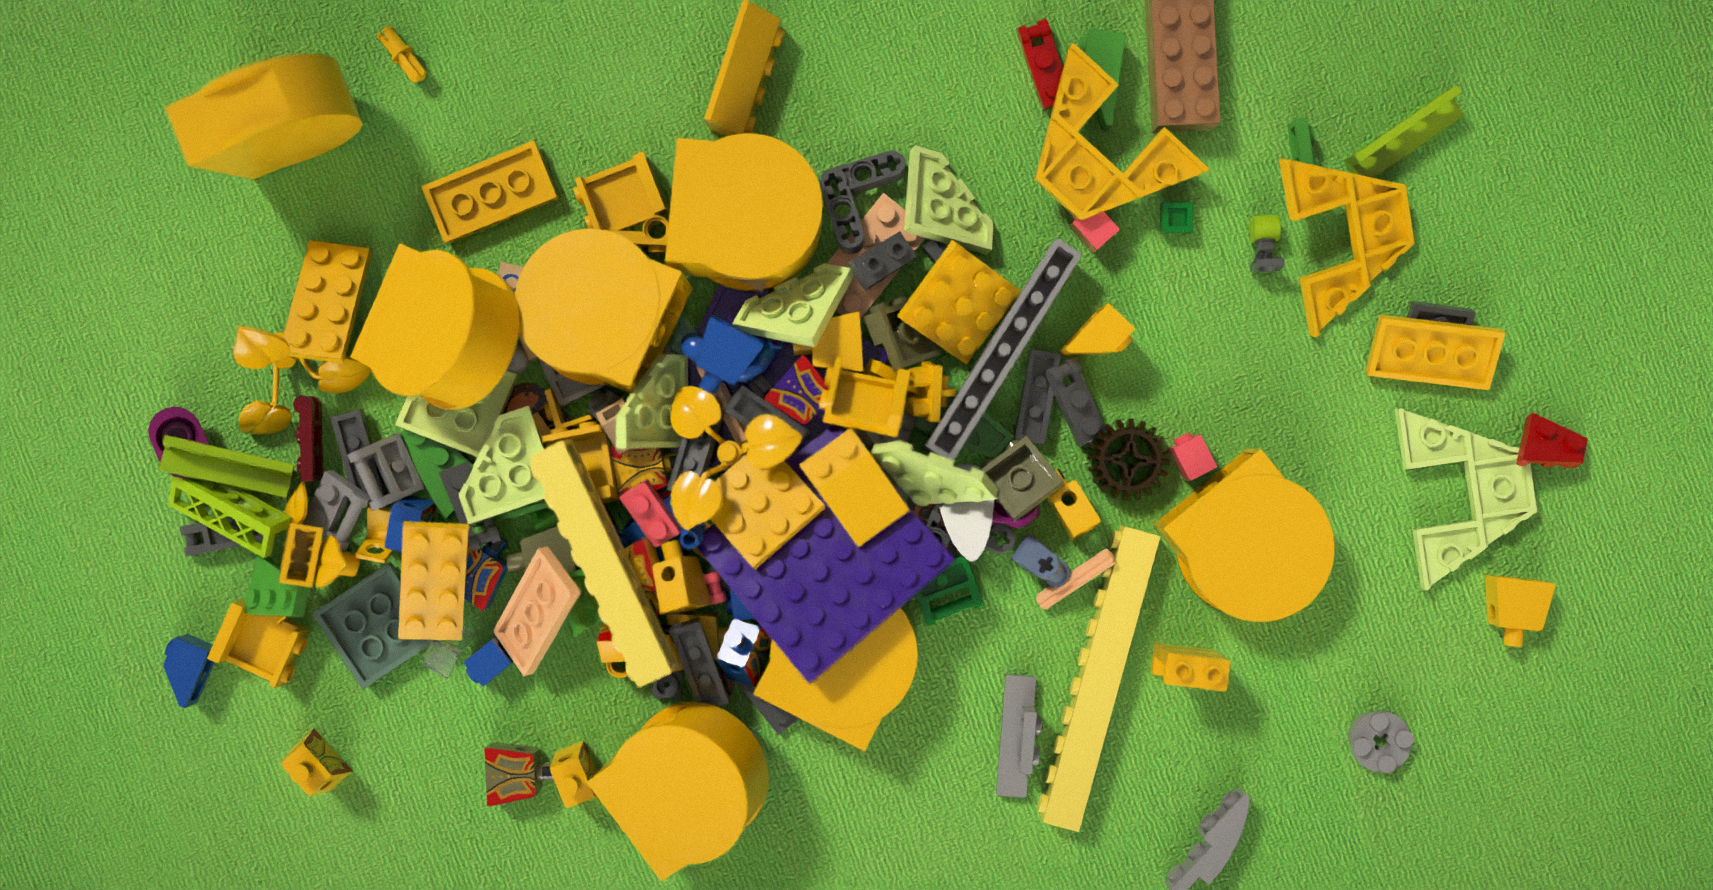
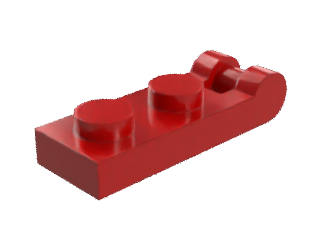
(1041, 61)

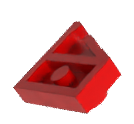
(1550, 444)

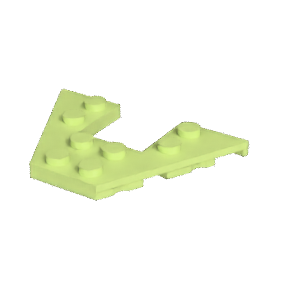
(1497, 491)

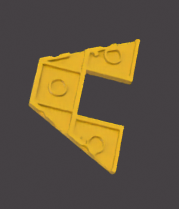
(1082, 175)
(1377, 228)

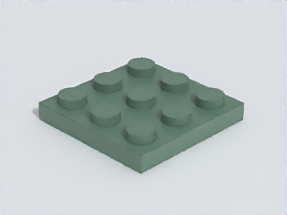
(366, 626)

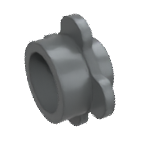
(673, 691)

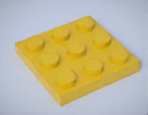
(959, 302)
(763, 508)

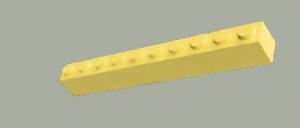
(1098, 678)

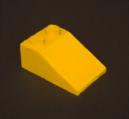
(854, 487)

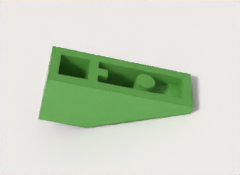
(1107, 52)

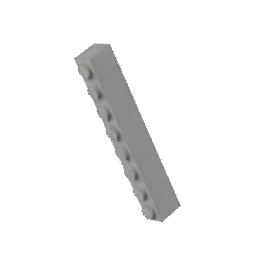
(1003, 350)

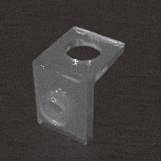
(443, 654)

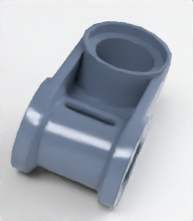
(1040, 560)

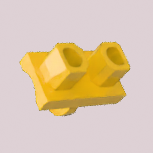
(933, 391)

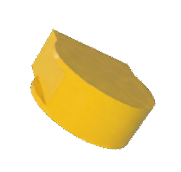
(266, 116)
(742, 211)
(598, 307)
(439, 329)
(1251, 541)
(855, 690)
(685, 785)

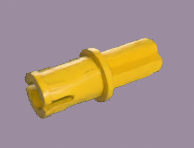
(402, 54)

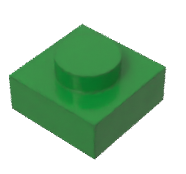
(1176, 217)

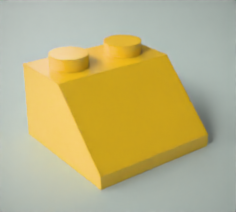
(1101, 334)

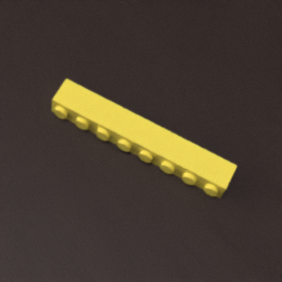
(604, 562)

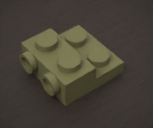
(902, 342)
(1021, 477)

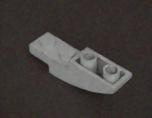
(1221, 836)

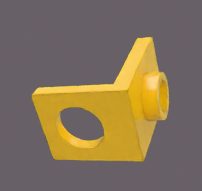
(555, 414)
(376, 534)

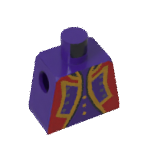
(800, 393)

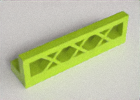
(1406, 135)
(226, 467)
(233, 502)

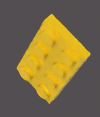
(490, 192)
(326, 301)
(1434, 352)
(432, 580)

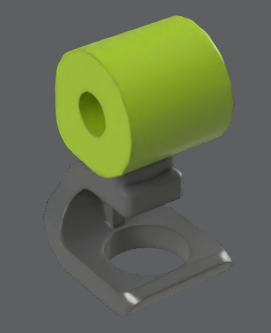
(1265, 231)

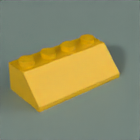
(744, 71)

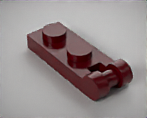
(309, 438)

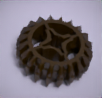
(1128, 473)

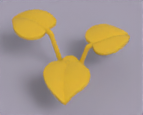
(258, 349)
(768, 444)
(331, 559)

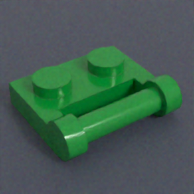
(950, 580)

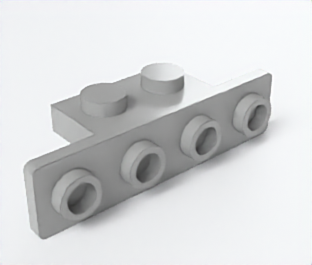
(1017, 736)

